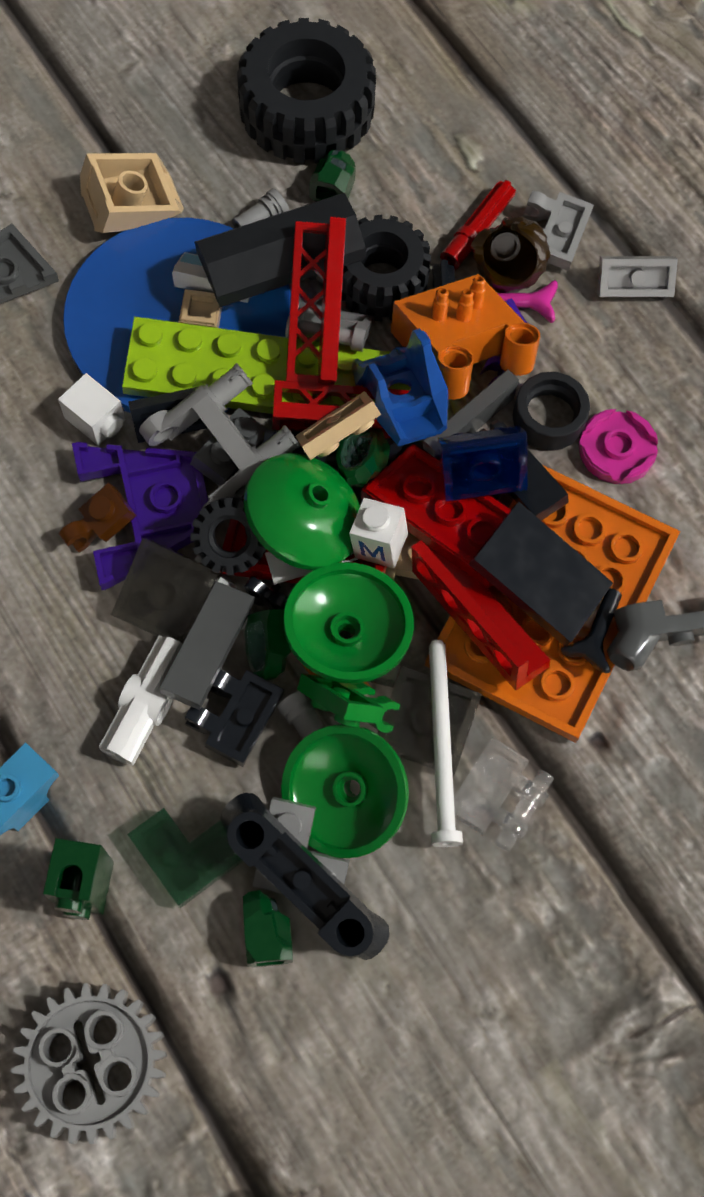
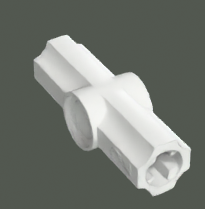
(141, 704)

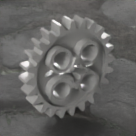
(48, 1079)

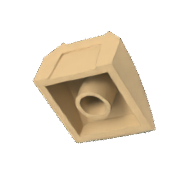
(127, 190)

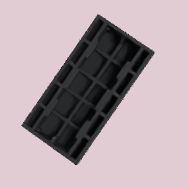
(261, 253)

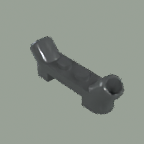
(643, 626)

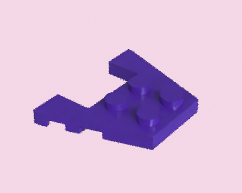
(160, 491)

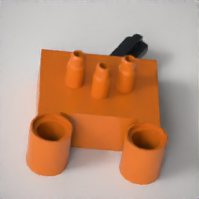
(465, 327)

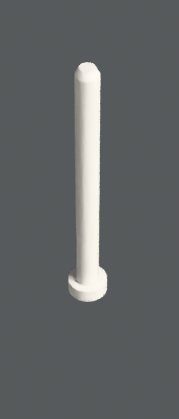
(447, 834)

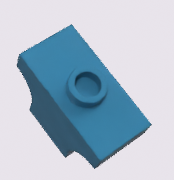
(23, 787)

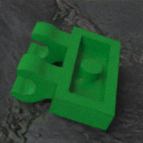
(348, 701)

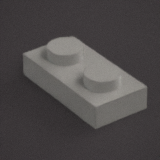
(637, 276)

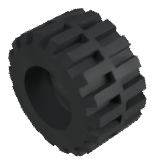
(391, 244)

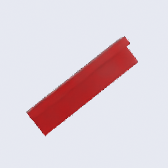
(331, 300)
(302, 415)
(480, 617)

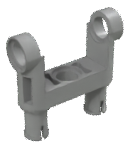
(209, 405)

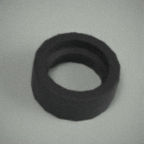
(556, 385)

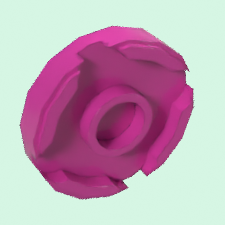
(618, 446)

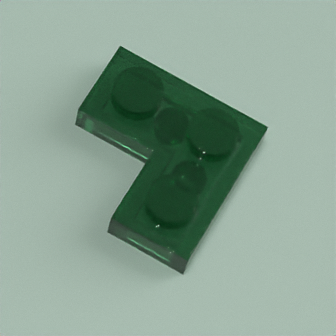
(184, 866)

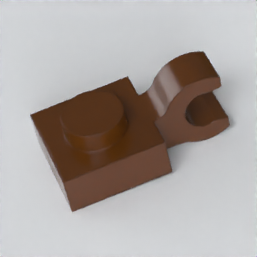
(103, 517)

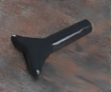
(592, 645)

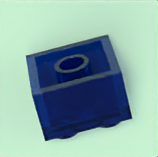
(483, 462)

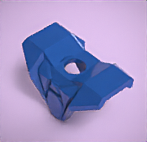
(421, 410)

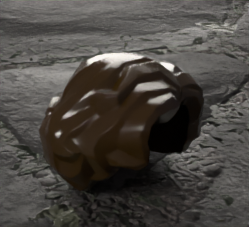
(511, 254)

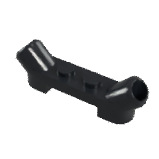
(302, 878)

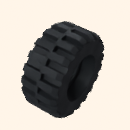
(314, 55)

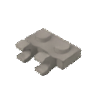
(565, 224)

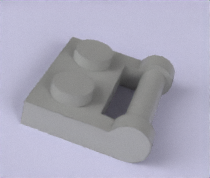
(353, 327)

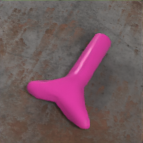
(537, 300)

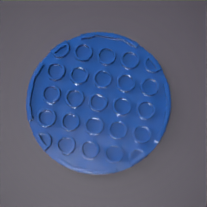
(135, 279)

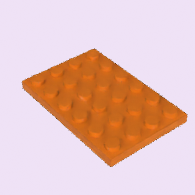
(623, 547)

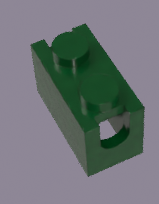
(78, 878)

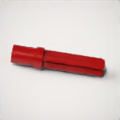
(482, 218)

